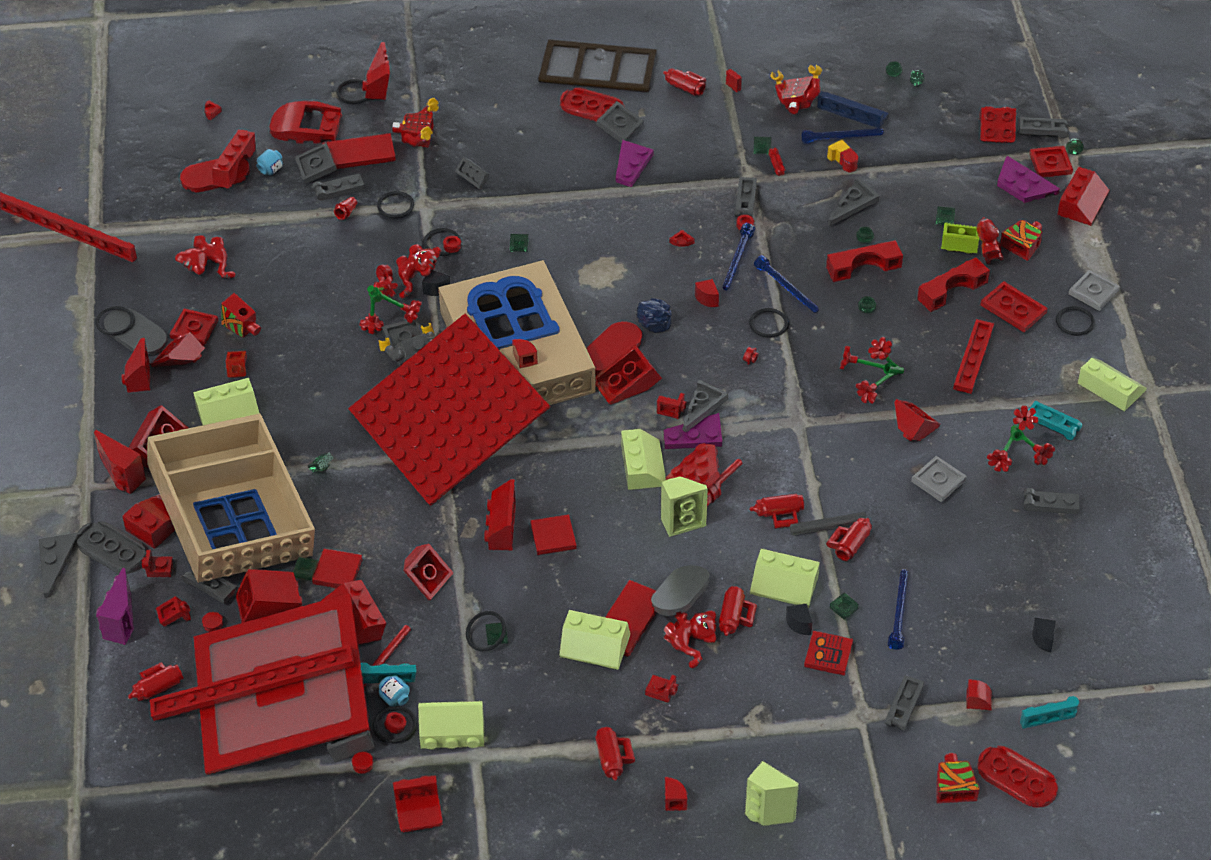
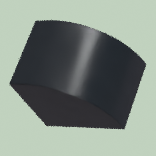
(433, 281)
(799, 619)
(1043, 633)

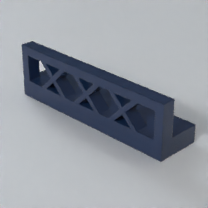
(851, 109)

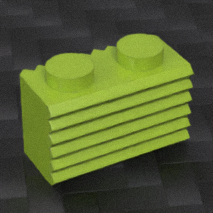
(960, 238)

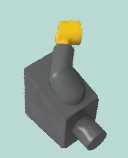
(408, 347)

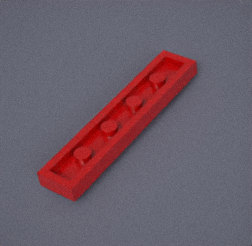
(973, 356)

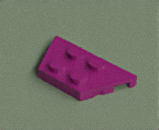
(1023, 182)

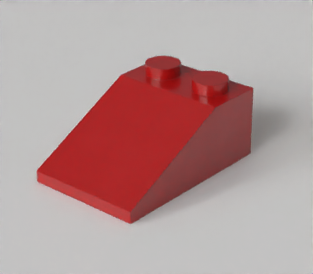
(627, 376)
(121, 463)
(149, 521)

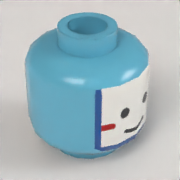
(269, 162)
(394, 691)

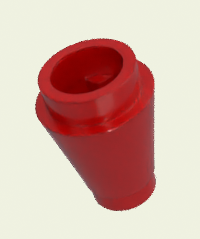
(345, 208)

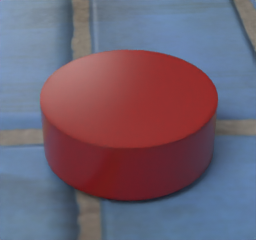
(744, 219)
(452, 244)
(212, 621)
(395, 722)
(362, 762)

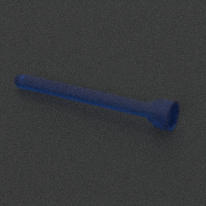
(809, 136)
(747, 232)
(762, 264)
(896, 638)

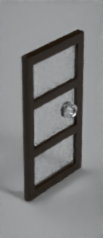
(597, 65)

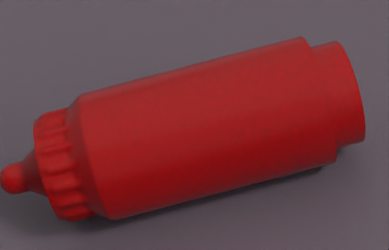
(686, 81)
(780, 505)
(852, 538)
(731, 611)
(156, 681)
(610, 754)

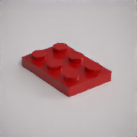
(1014, 306)

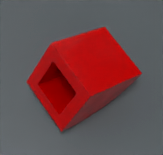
(707, 293)
(524, 353)
(978, 695)
(675, 795)

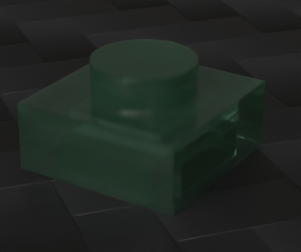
(762, 145)
(945, 215)
(519, 242)
(321, 462)
(305, 568)
(844, 606)
(493, 633)

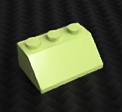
(1110, 384)
(226, 402)
(642, 459)
(683, 505)
(784, 577)
(594, 639)
(451, 725)
(770, 796)

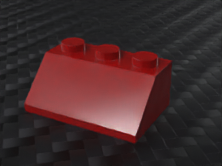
(1083, 197)
(156, 422)
(501, 517)
(367, 617)

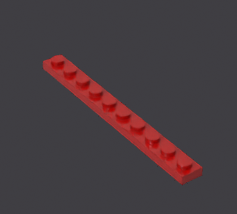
(68, 227)
(251, 682)

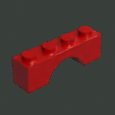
(226, 167)
(883, 255)
(969, 274)

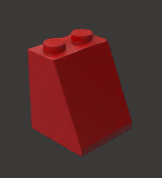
(267, 593)

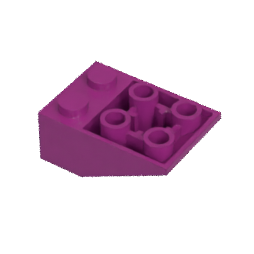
(116, 612)

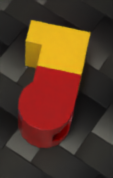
(843, 155)

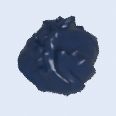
(654, 315)

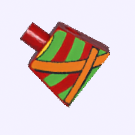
(1022, 238)
(239, 316)
(955, 781)

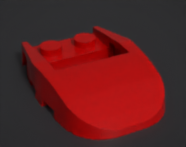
(288, 118)

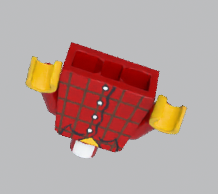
(798, 92)
(418, 126)

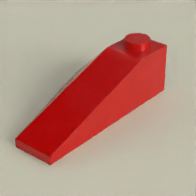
(377, 75)

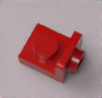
(236, 364)
(671, 407)
(157, 566)
(173, 610)
(661, 688)

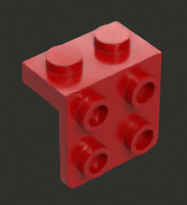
(997, 124)
(417, 803)

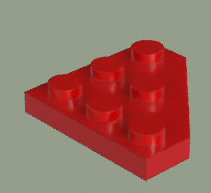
(699, 466)

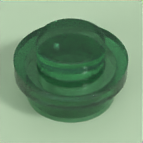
(894, 69)
(917, 77)
(1074, 146)
(865, 234)
(867, 304)

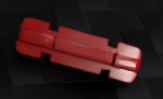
(776, 161)

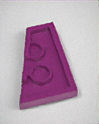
(632, 162)
(706, 431)

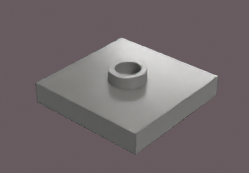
(1094, 290)
(938, 478)

